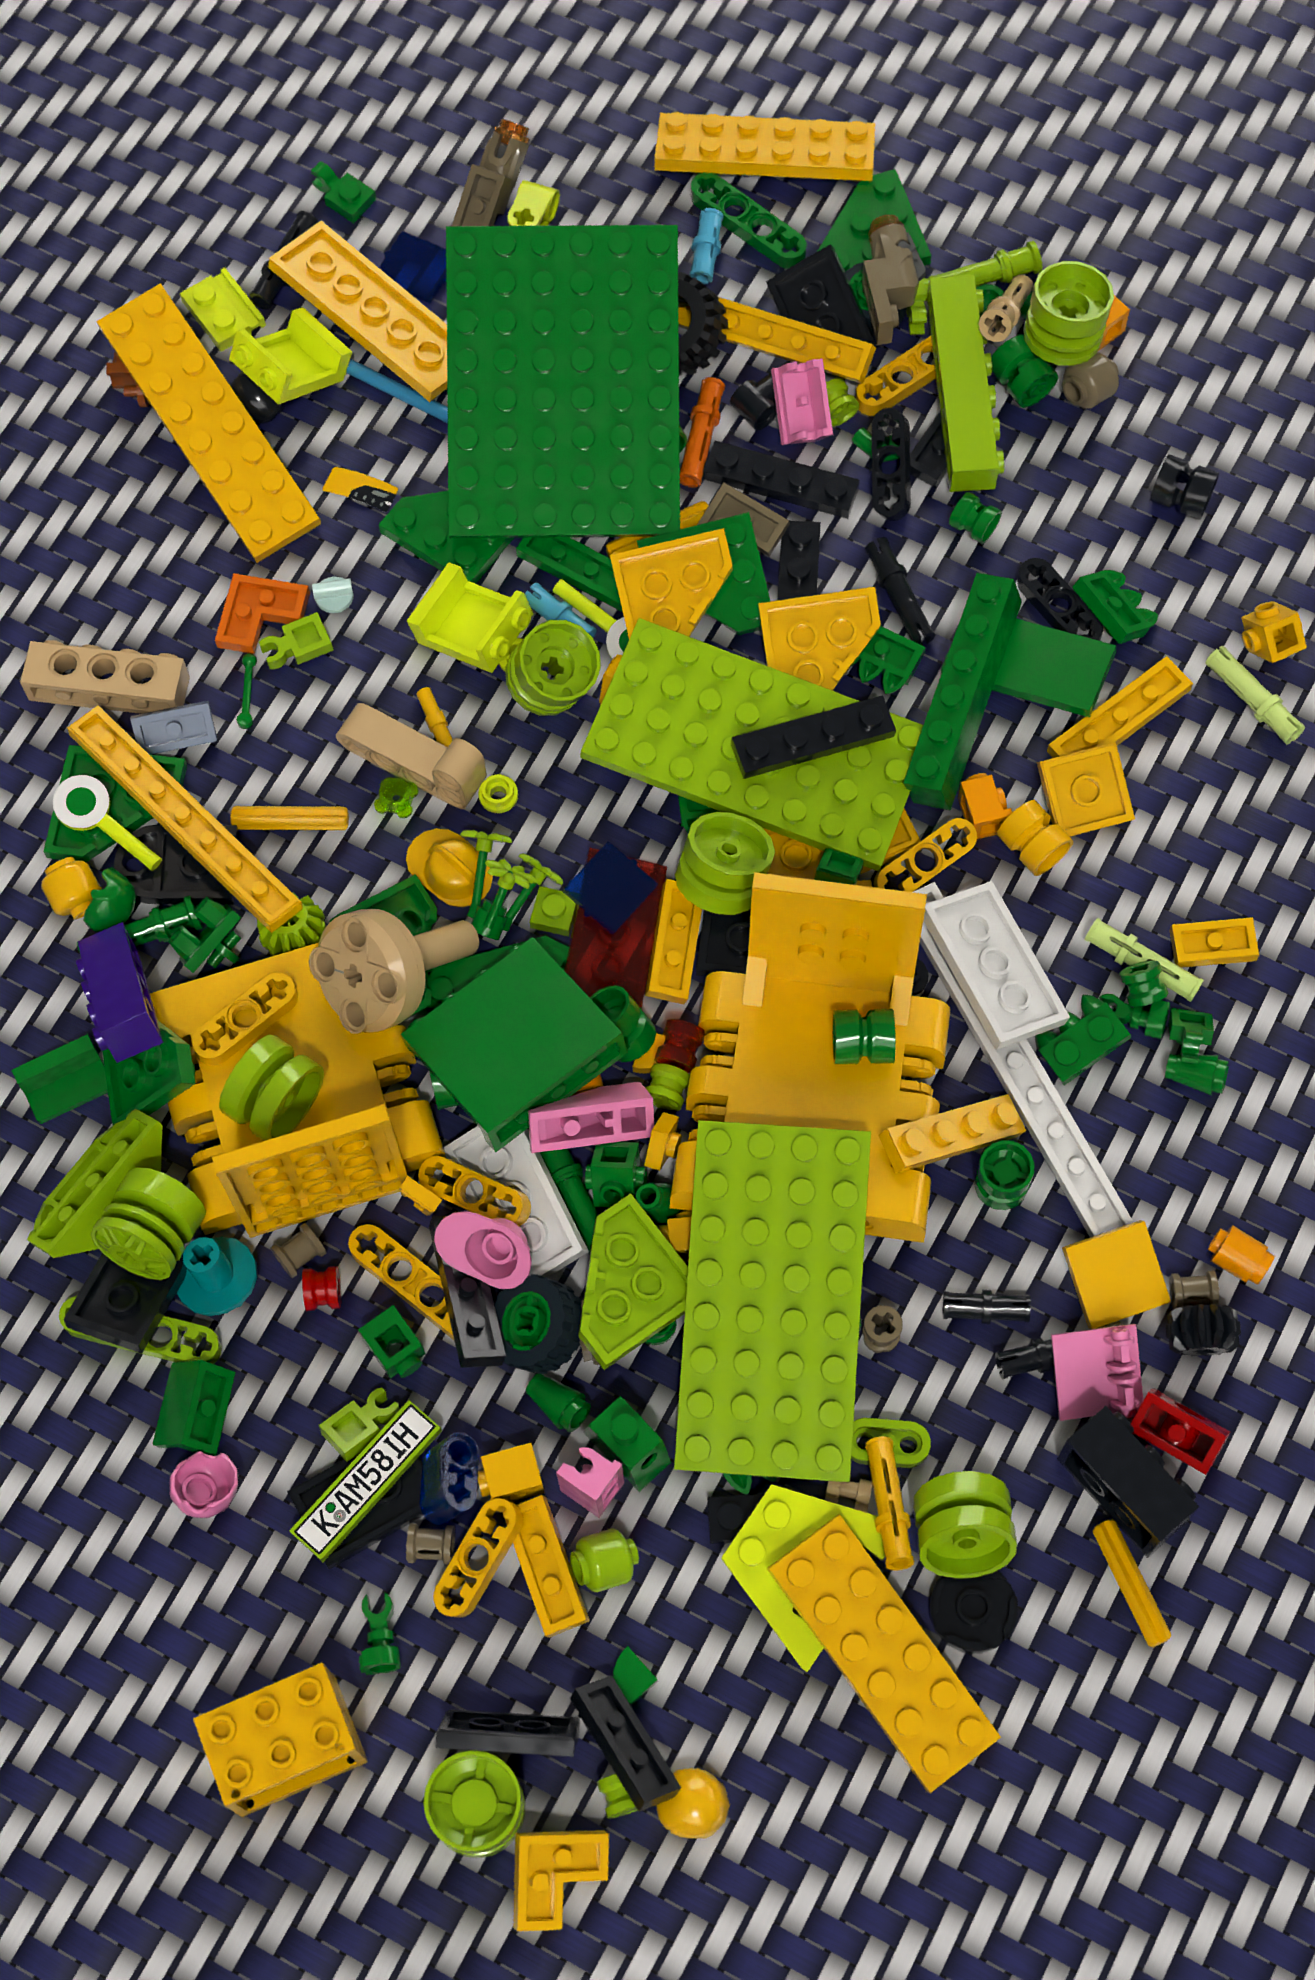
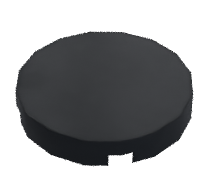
(973, 1612)

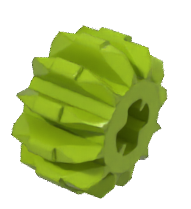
(299, 931)

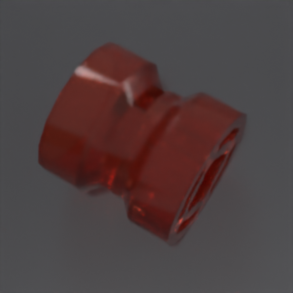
(680, 1044)

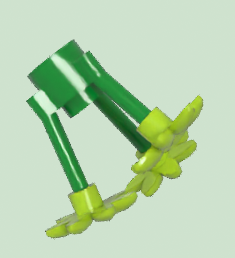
(490, 917)

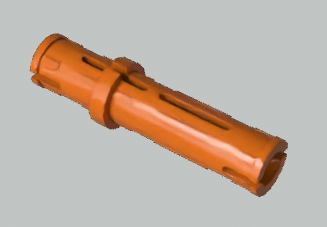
(704, 419)

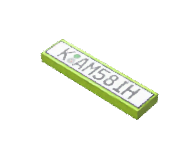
(365, 1481)

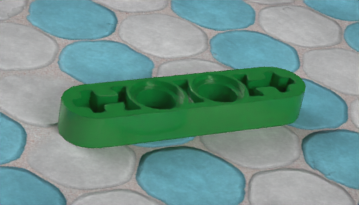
(751, 217)

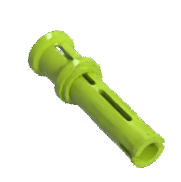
(1002, 266)

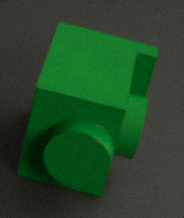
(387, 1330)

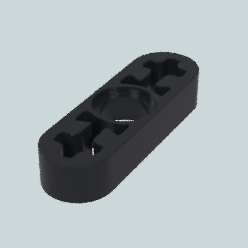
(881, 491)
(1056, 588)

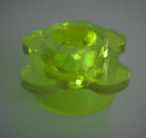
(396, 786)

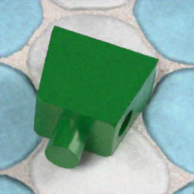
(630, 1441)

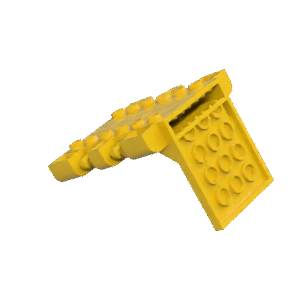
(808, 955)
(348, 1144)

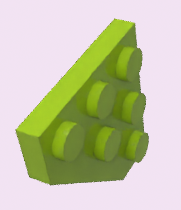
(631, 1283)

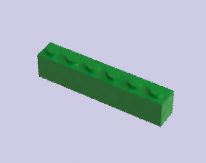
(963, 691)

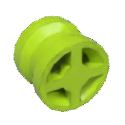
(841, 404)
(668, 1086)
(618, 1799)

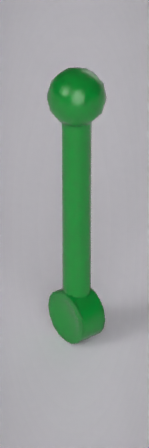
(244, 719)

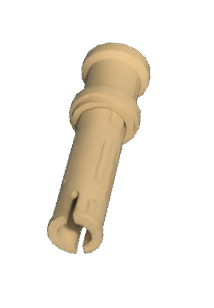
(997, 308)

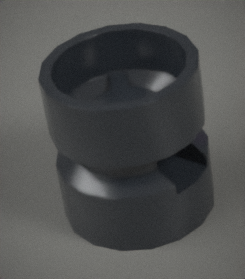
(1196, 493)

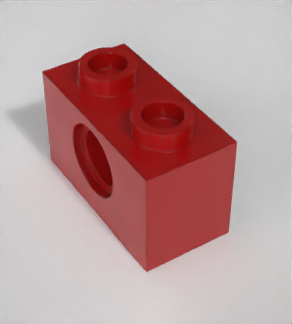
(1179, 1431)

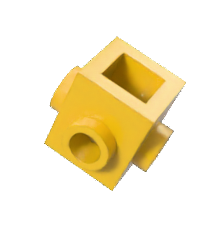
(1273, 632)

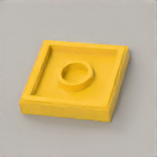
(1086, 790)
(1116, 1274)

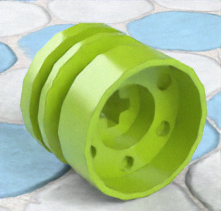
(1068, 313)
(570, 658)
(148, 1223)

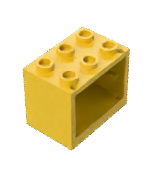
(280, 1740)

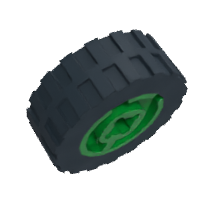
(539, 1324)

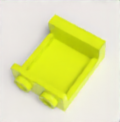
(292, 359)
(469, 620)

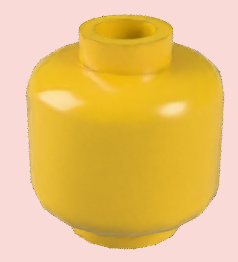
(69, 887)

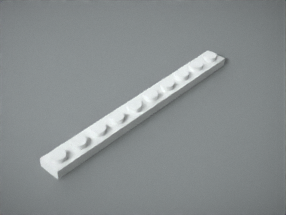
(1039, 1108)

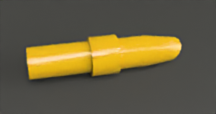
(434, 717)

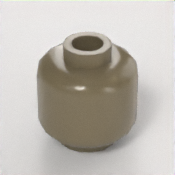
(1091, 381)

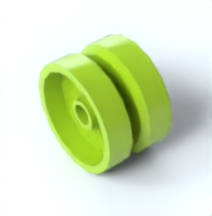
(721, 862)
(271, 1088)
(964, 1524)

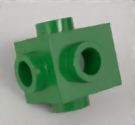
(615, 1173)

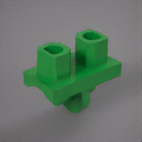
(195, 949)

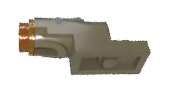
(494, 179)
(891, 276)

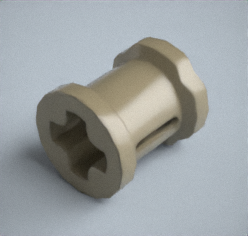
(298, 1250)
(1194, 1290)
(877, 1317)
(430, 1543)

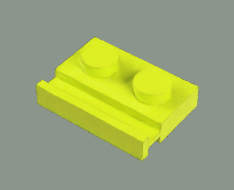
(221, 308)

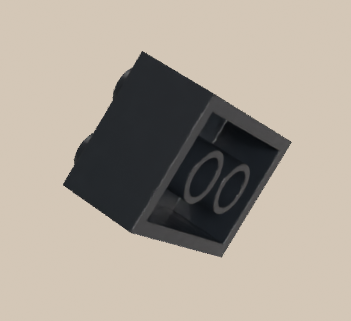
(1128, 1480)

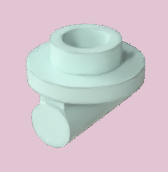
(333, 594)

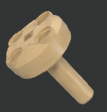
(377, 968)

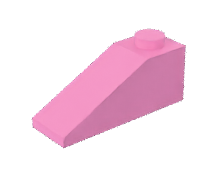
(592, 1118)

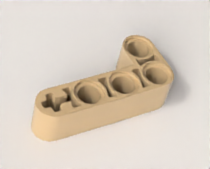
(442, 771)

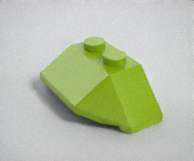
(82, 1195)

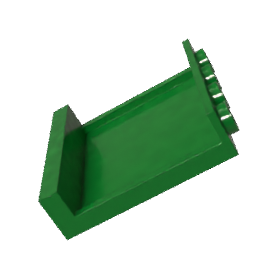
(515, 1041)

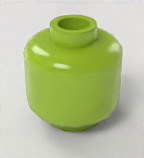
(604, 1560)

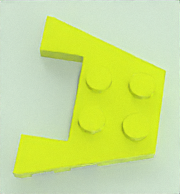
(770, 1532)

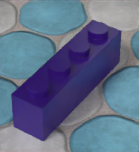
(117, 993)

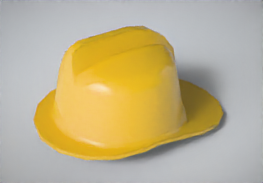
(446, 866)

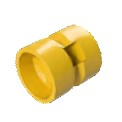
(1039, 842)

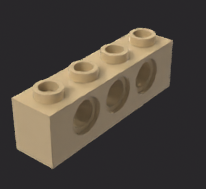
(47, 662)

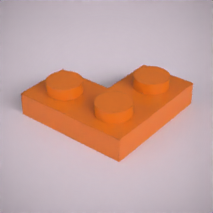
(252, 602)

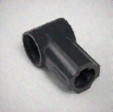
(756, 401)

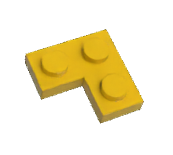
(543, 1865)

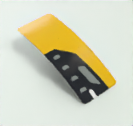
(361, 488)

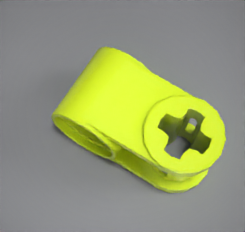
(533, 205)

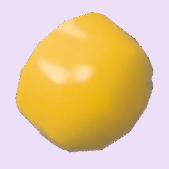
(697, 1808)

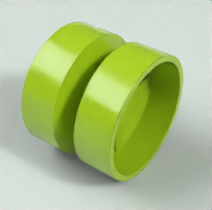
(474, 1804)

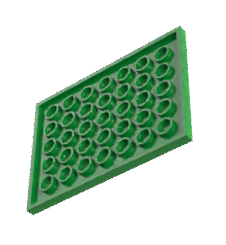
(562, 381)

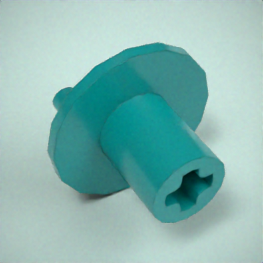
(217, 1275)

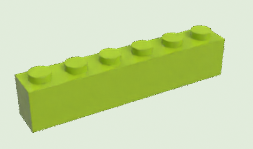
(963, 384)

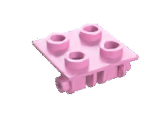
(1097, 1371)

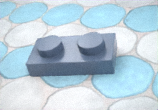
(174, 728)

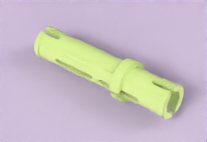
(1267, 707)
(1103, 935)

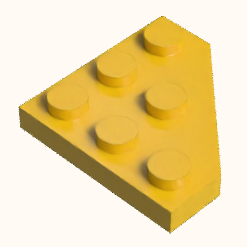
(672, 580)
(819, 634)

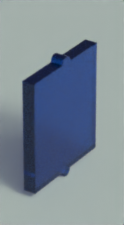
(416, 266)
(610, 887)

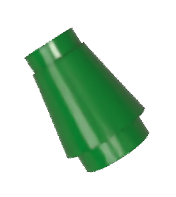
(1206, 1076)
(659, 1209)
(559, 1402)

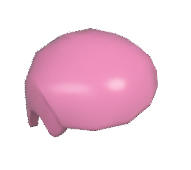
(204, 1484)

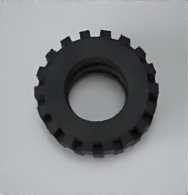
(705, 326)

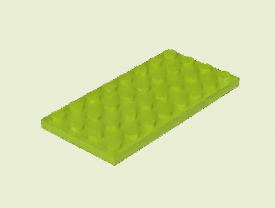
(673, 727)
(773, 1301)

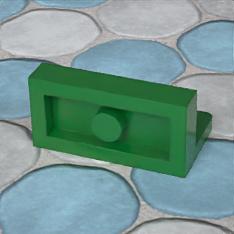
(62, 1079)
(194, 1407)

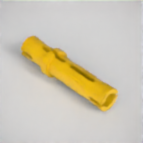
(897, 1547)

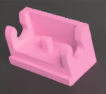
(802, 402)
(595, 1484)

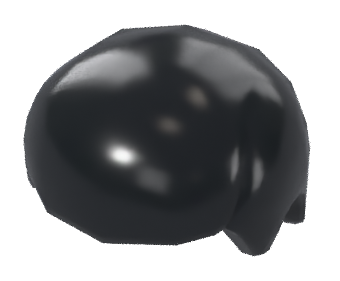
(255, 400)

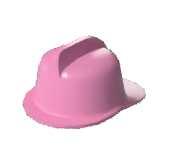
(484, 1248)

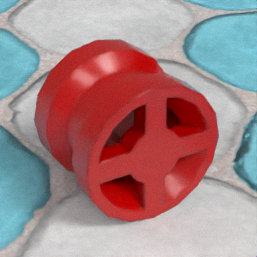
(321, 1288)

